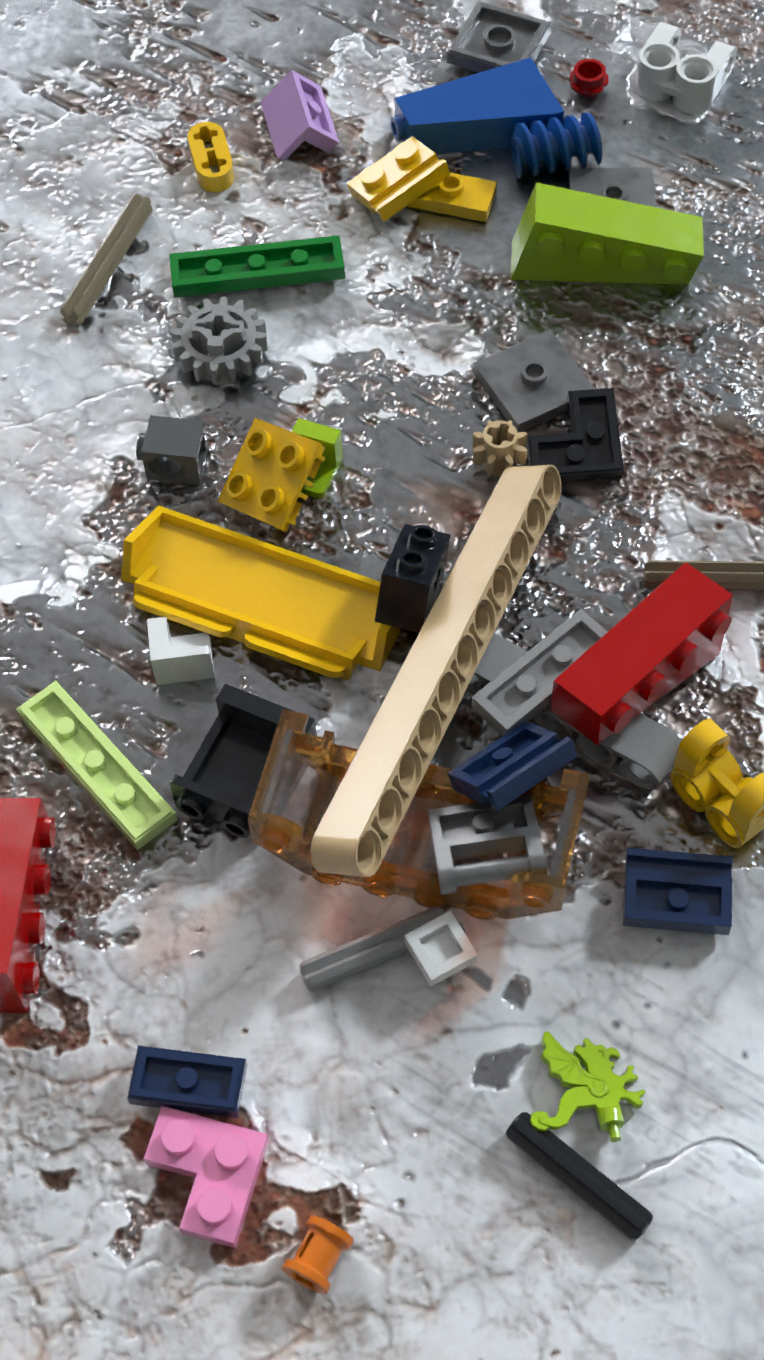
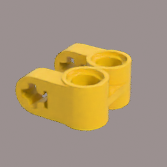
(713, 782)

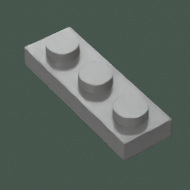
(528, 683)

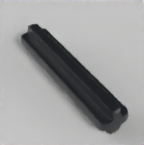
(580, 1177)

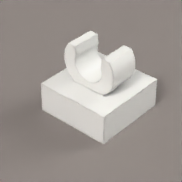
(440, 948)

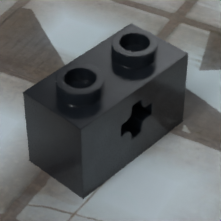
(412, 577)

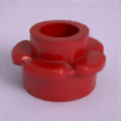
(589, 77)

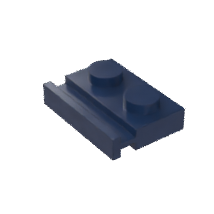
(512, 765)
(678, 891)

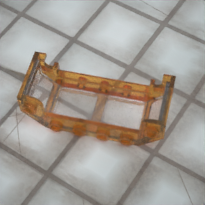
(308, 770)

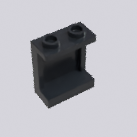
(230, 761)

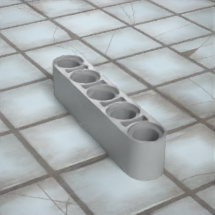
(638, 753)

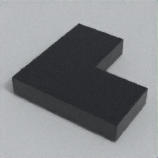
(593, 445)

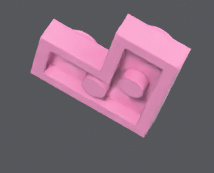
(224, 1166)

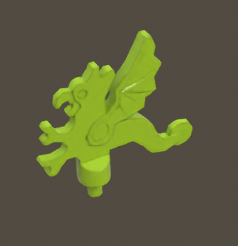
(591, 1089)

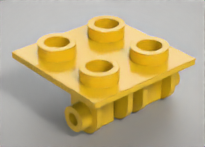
(272, 474)

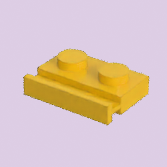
(398, 178)

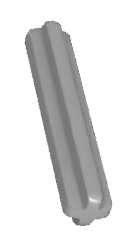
(362, 952)

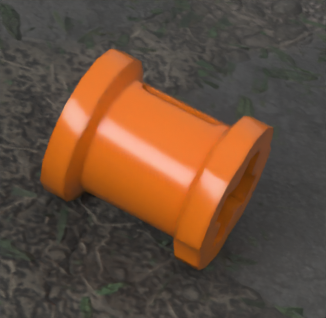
(318, 1255)

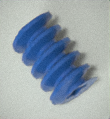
(555, 143)

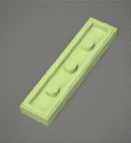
(97, 765)

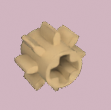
(499, 447)

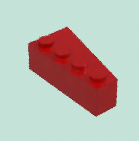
(644, 655)
(23, 879)

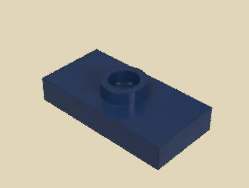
(187, 1081)

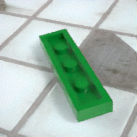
(257, 266)

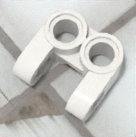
(689, 81)

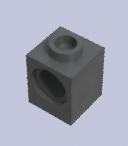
(173, 449)

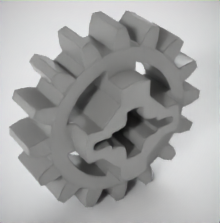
(219, 340)

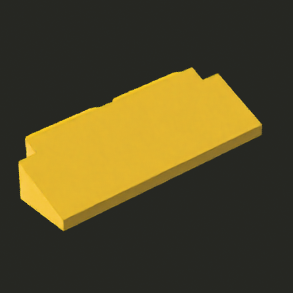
(256, 594)

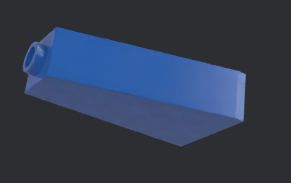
(476, 109)

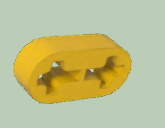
(216, 155)

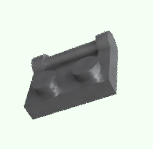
(481, 831)

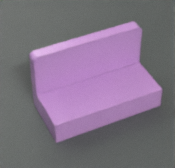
(297, 114)

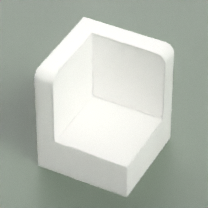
(178, 657)

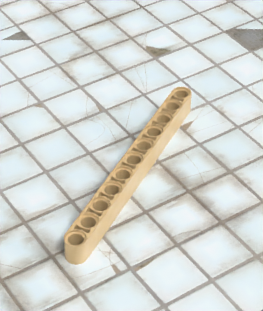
(435, 675)

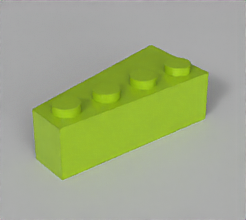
(603, 240)

